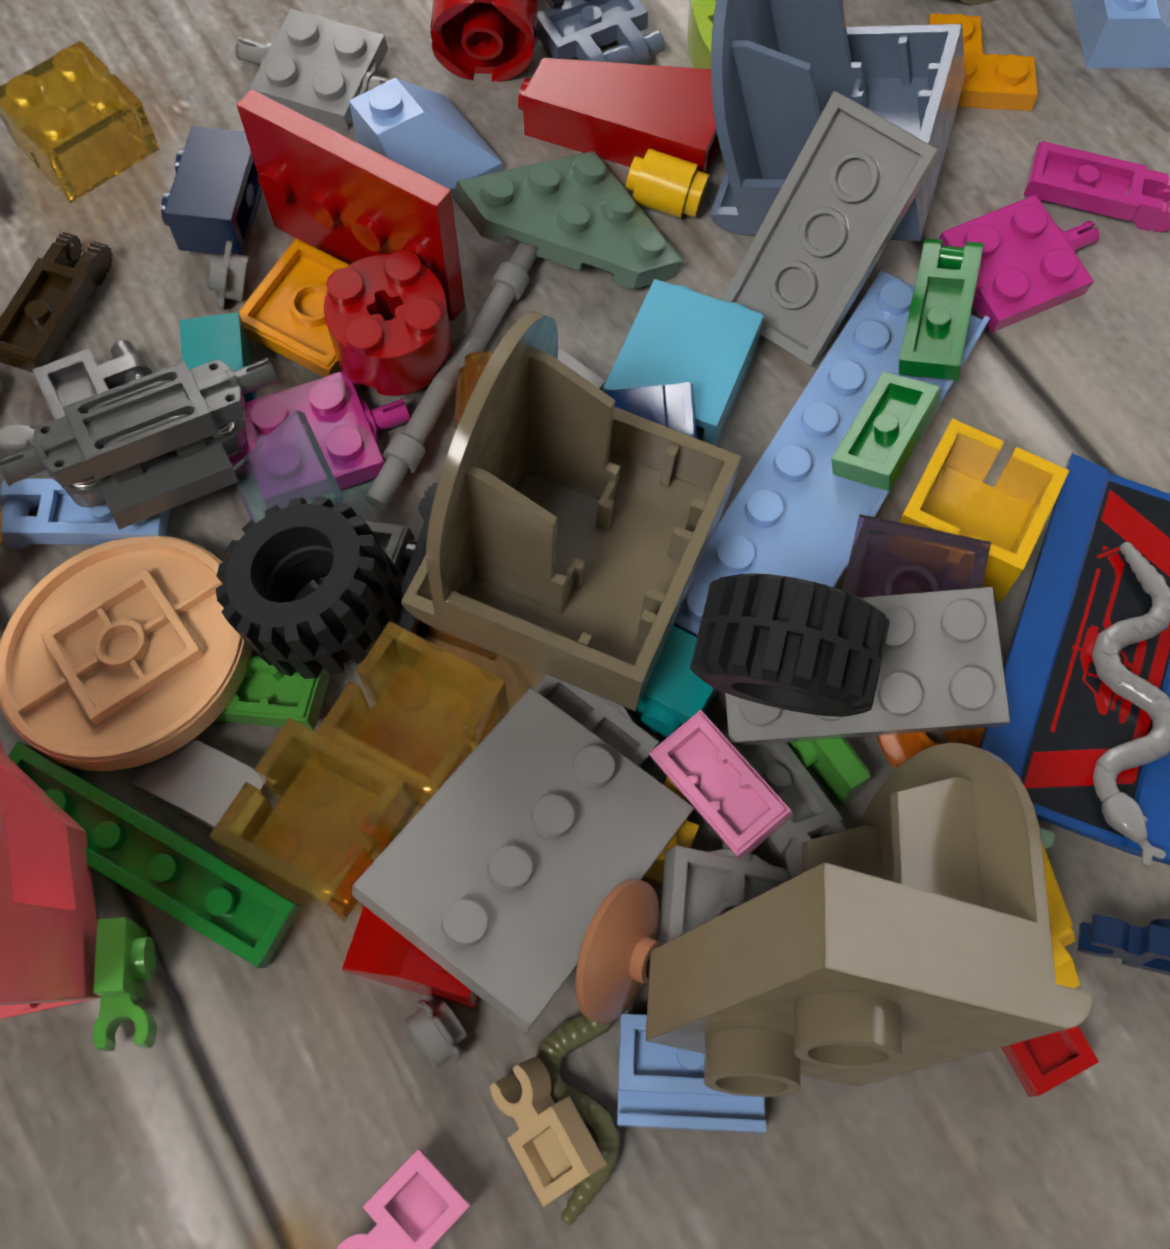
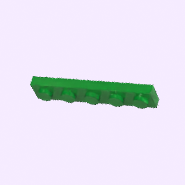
(166, 865)

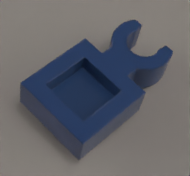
(1136, 946)

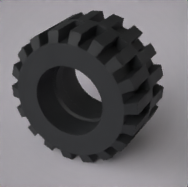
(286, 554)
(790, 644)

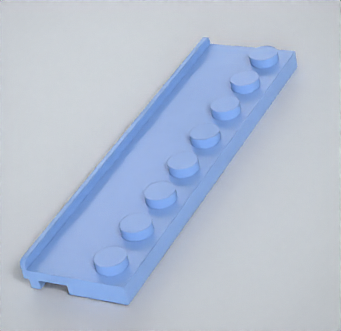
(792, 509)

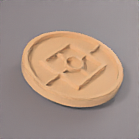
(121, 655)

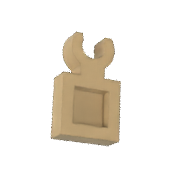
(551, 1136)

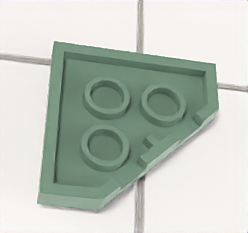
(573, 216)

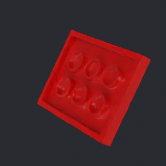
(349, 195)

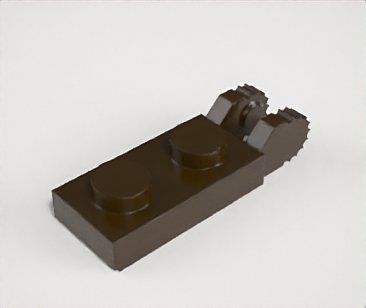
(51, 301)

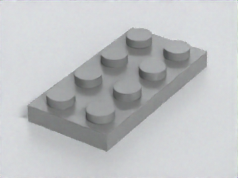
(829, 225)
(934, 675)

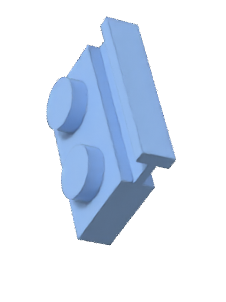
(667, 1091)

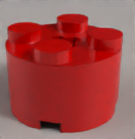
(484, 36)
(388, 322)

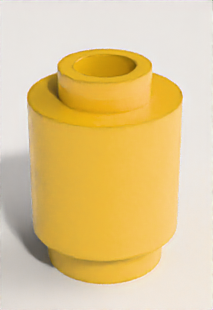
(667, 184)

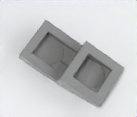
(197, 781)

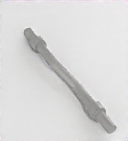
(407, 449)

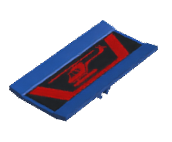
(1055, 700)

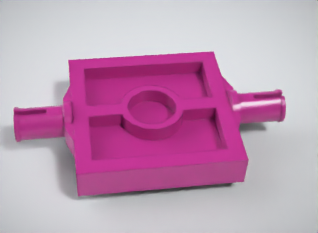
(1024, 261)
(338, 419)

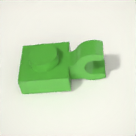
(122, 965)

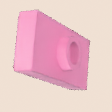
(721, 785)

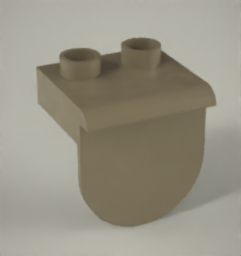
(566, 523)
(887, 951)

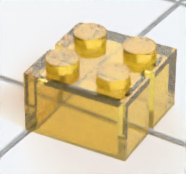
(76, 121)
(425, 712)
(327, 818)

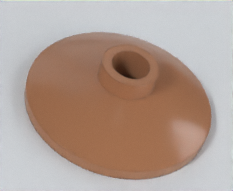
(617, 951)

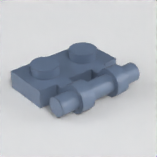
(586, 25)

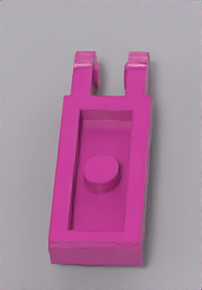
(1100, 185)

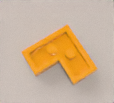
(991, 79)

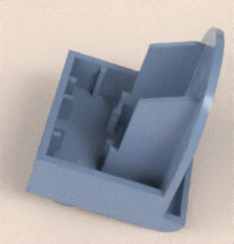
(777, 72)

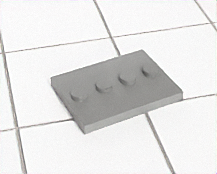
(521, 856)

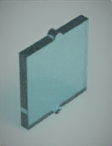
(285, 468)

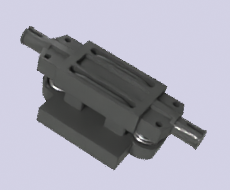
(147, 440)

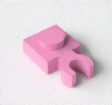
(411, 1209)

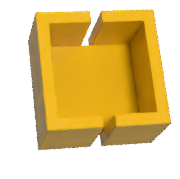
(1007, 515)

